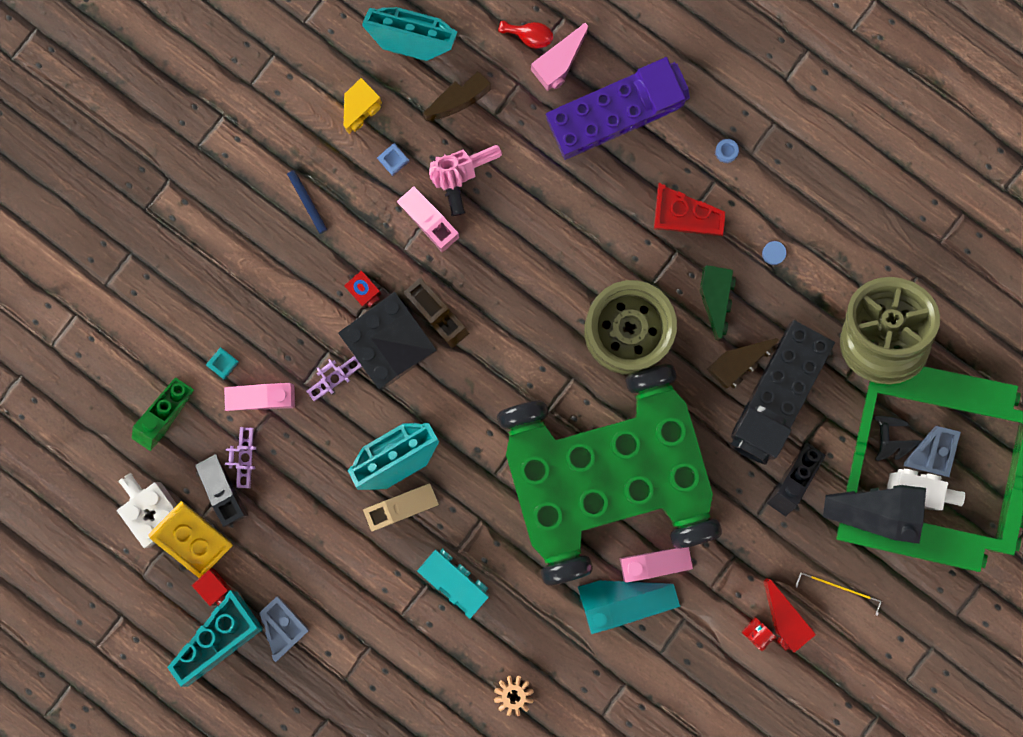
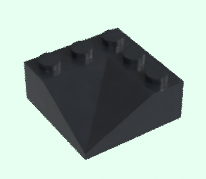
(387, 341)

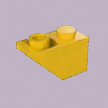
(358, 104)

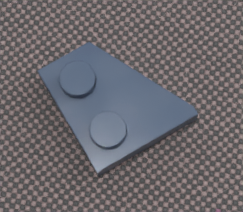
(935, 452)
(281, 627)

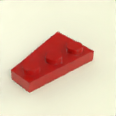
(684, 214)

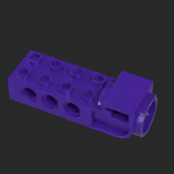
(618, 108)

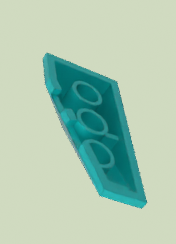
(619, 603)

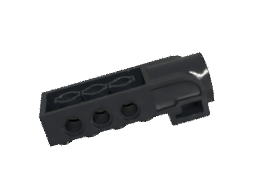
(780, 393)

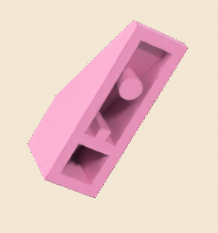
(556, 63)
(260, 397)
(655, 564)

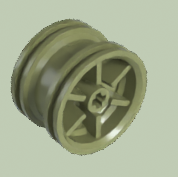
(633, 296)
(874, 346)

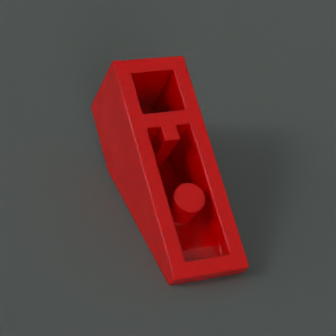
(787, 622)

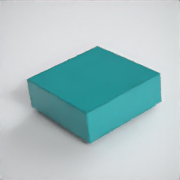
(222, 363)

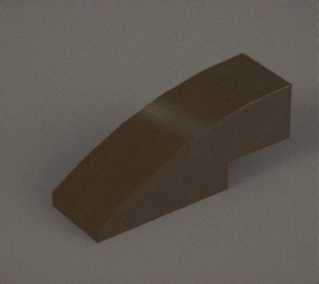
(458, 98)
(436, 312)

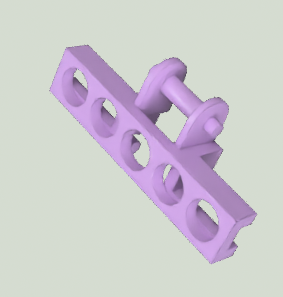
(338, 370)
(239, 465)

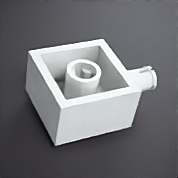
(935, 488)
(137, 510)

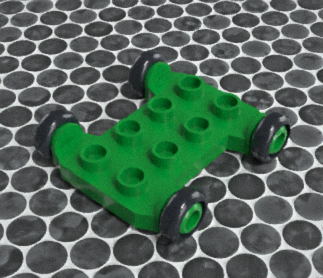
(609, 474)

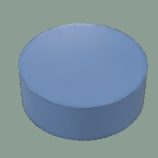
(726, 150)
(774, 253)

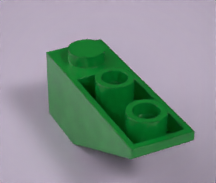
(161, 414)

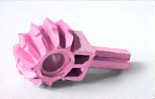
(459, 167)

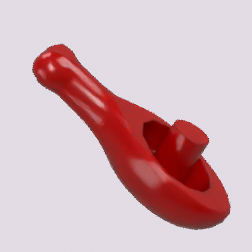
(532, 34)

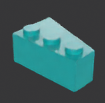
(454, 582)

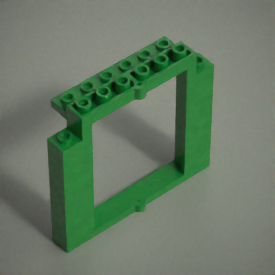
(936, 542)

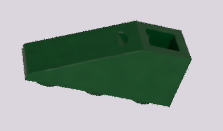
(715, 291)

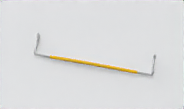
(840, 587)

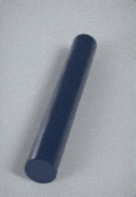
(307, 202)

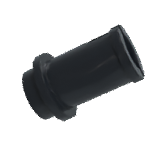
(455, 201)

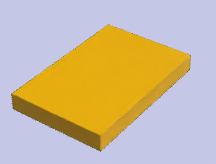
(190, 539)

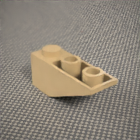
(400, 507)

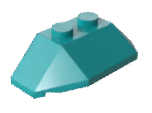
(409, 32)
(393, 456)

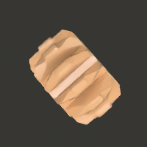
(520, 692)

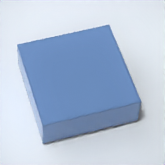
(393, 159)

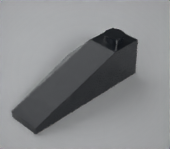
(888, 512)

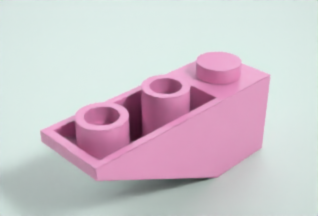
(428, 219)

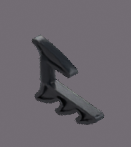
(888, 447)

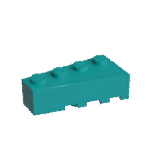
(221, 635)

